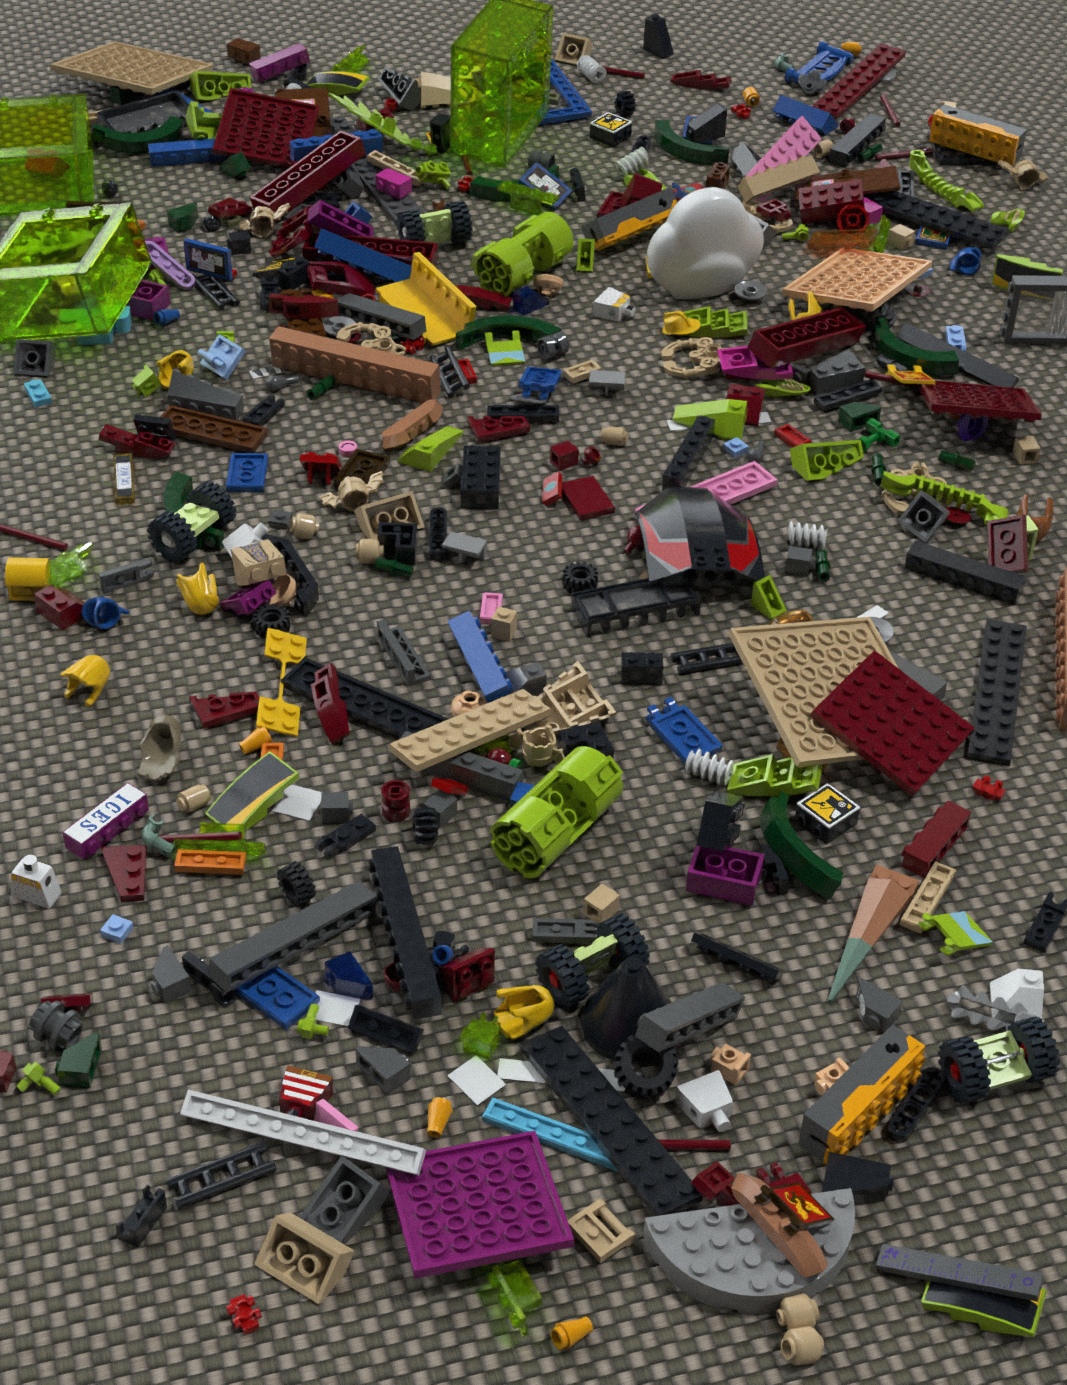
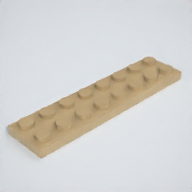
(469, 730)

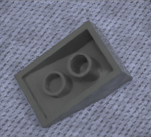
(345, 1201)

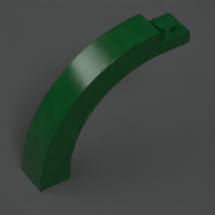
(138, 142)
(685, 149)
(487, 188)
(502, 327)
(930, 361)
(174, 499)
(794, 852)

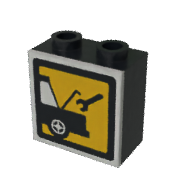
(610, 129)
(827, 813)

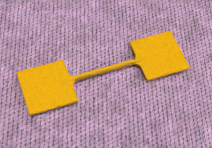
(277, 714)

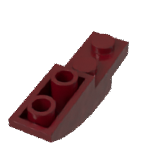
(303, 308)
(142, 445)
(329, 705)

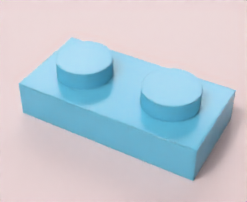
(37, 393)

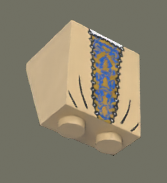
(257, 562)

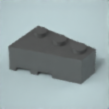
(836, 373)

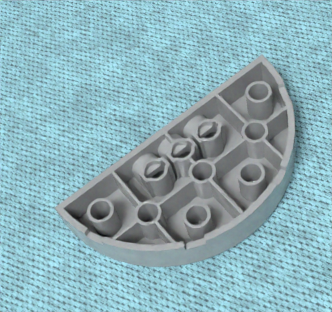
(733, 1264)

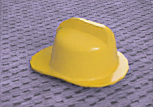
(679, 324)

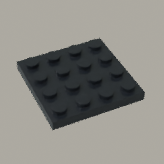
(951, 156)

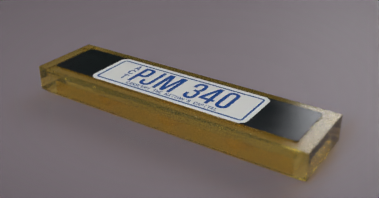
(124, 478)

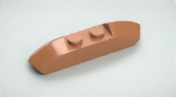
(411, 425)
(799, 1249)

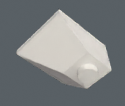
(1016, 987)

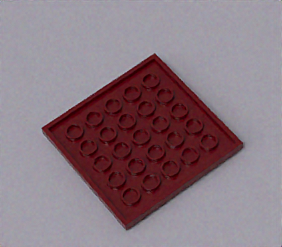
(263, 126)
(980, 400)
(892, 722)

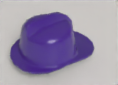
(971, 427)

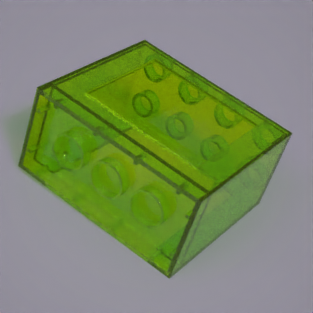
(500, 79)
(44, 152)
(69, 271)

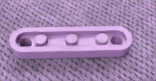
(170, 267)

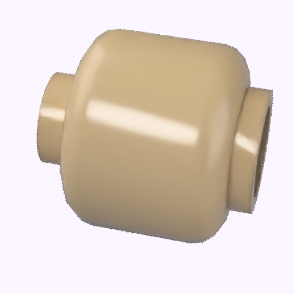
(304, 526)
(368, 551)
(797, 1312)
(802, 1345)

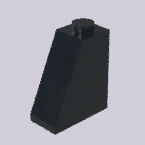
(657, 37)
(708, 125)
(865, 1177)

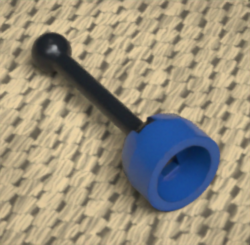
(447, 953)

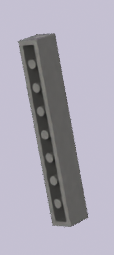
(292, 936)

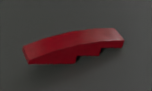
(696, 80)
(485, 298)

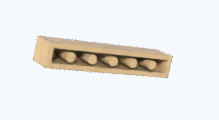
(778, 178)

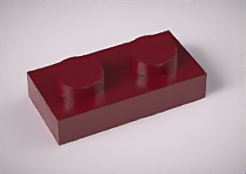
(77, 1001)

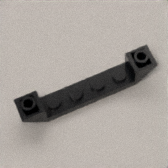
(307, 596)

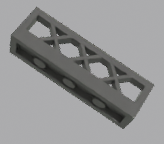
(399, 657)

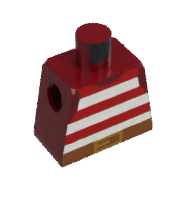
(302, 1091)

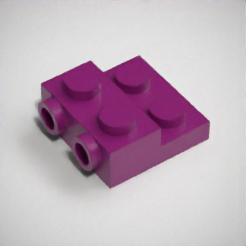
(249, 598)

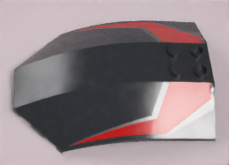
(698, 540)

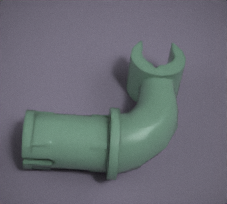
(781, 62)
(152, 839)

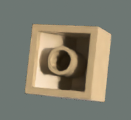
(572, 48)

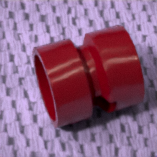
(395, 801)

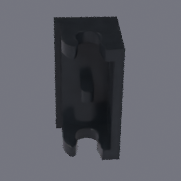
(142, 1217)

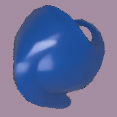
(967, 261)
(102, 608)

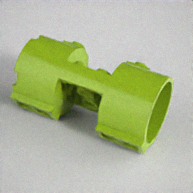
(533, 246)
(556, 811)

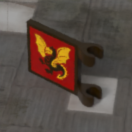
(799, 1205)

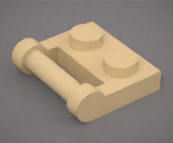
(595, 1235)

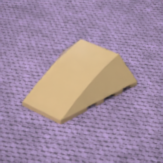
(435, 89)
(572, 702)

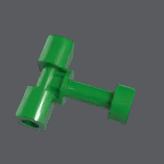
(878, 434)

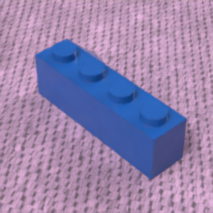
(791, 110)

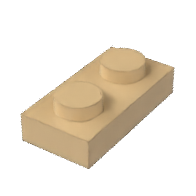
(580, 371)

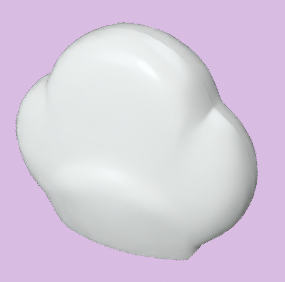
(705, 245)

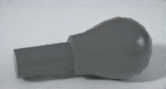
(275, 383)
(756, 453)

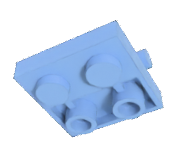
(222, 356)

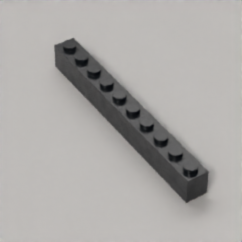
(404, 934)

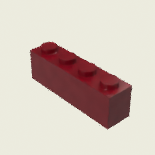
(935, 838)

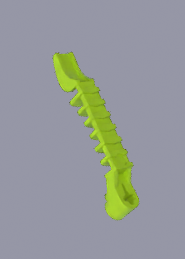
(952, 194)
(905, 484)

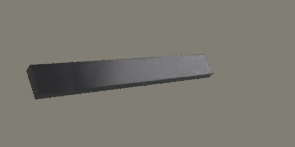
(967, 362)

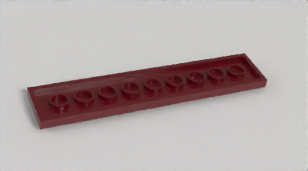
(859, 80)

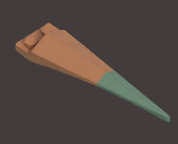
(882, 902)

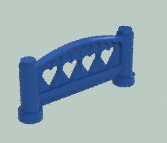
(824, 54)

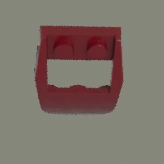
(284, 241)
(356, 280)

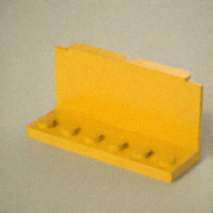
(432, 296)

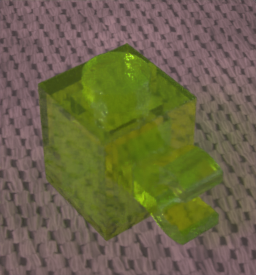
(481, 1037)

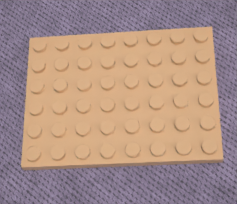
(857, 278)

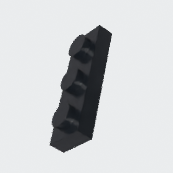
(385, 1028)

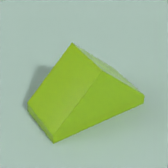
(585, 255)
(767, 598)

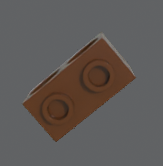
(718, 176)

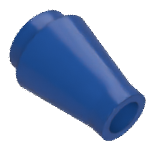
(165, 316)

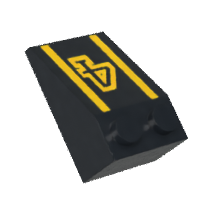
(289, 271)

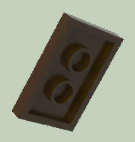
(362, 465)

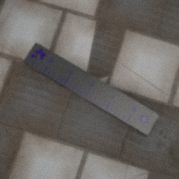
(960, 1272)

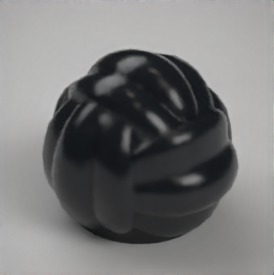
(109, 188)
(212, 222)

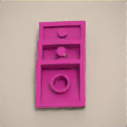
(742, 363)

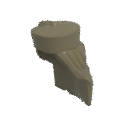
(160, 748)

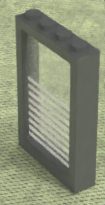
(1035, 310)

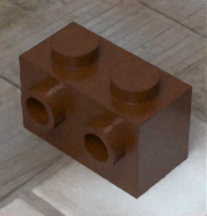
(243, 51)

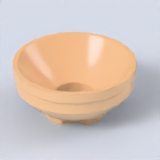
(548, 284)
(285, 591)
(461, 706)

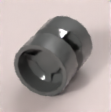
(544, 159)
(553, 345)

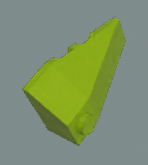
(215, 85)
(728, 416)
(432, 449)
(822, 459)

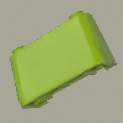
(201, 123)

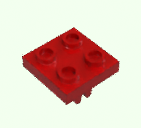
(326, 462)

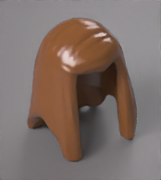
(1044, 522)

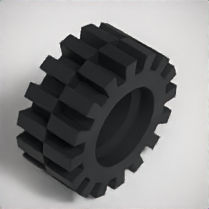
(574, 572)
(264, 615)
(296, 883)

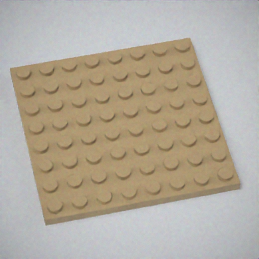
(130, 67)
(798, 668)

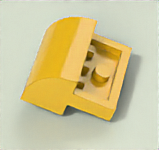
(26, 577)

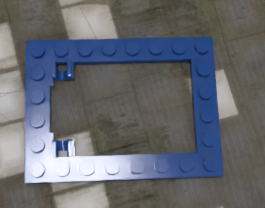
(577, 107)

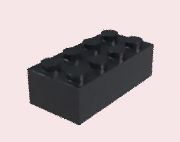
(480, 477)
(720, 821)

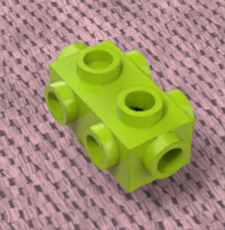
(433, 173)

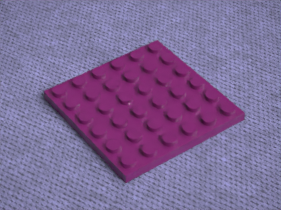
(479, 1205)

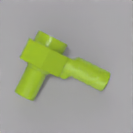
(801, 234)
(157, 276)
(307, 1027)
(35, 1073)

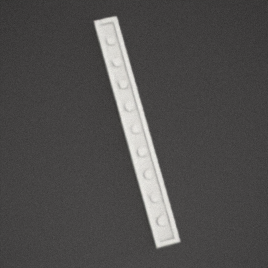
(304, 1132)

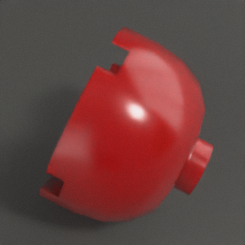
(853, 218)

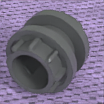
(52, 1023)

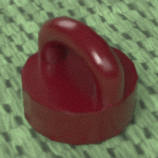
(847, 124)
(591, 456)

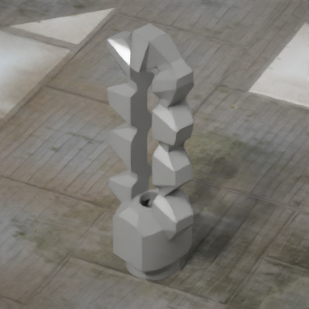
(982, 998)

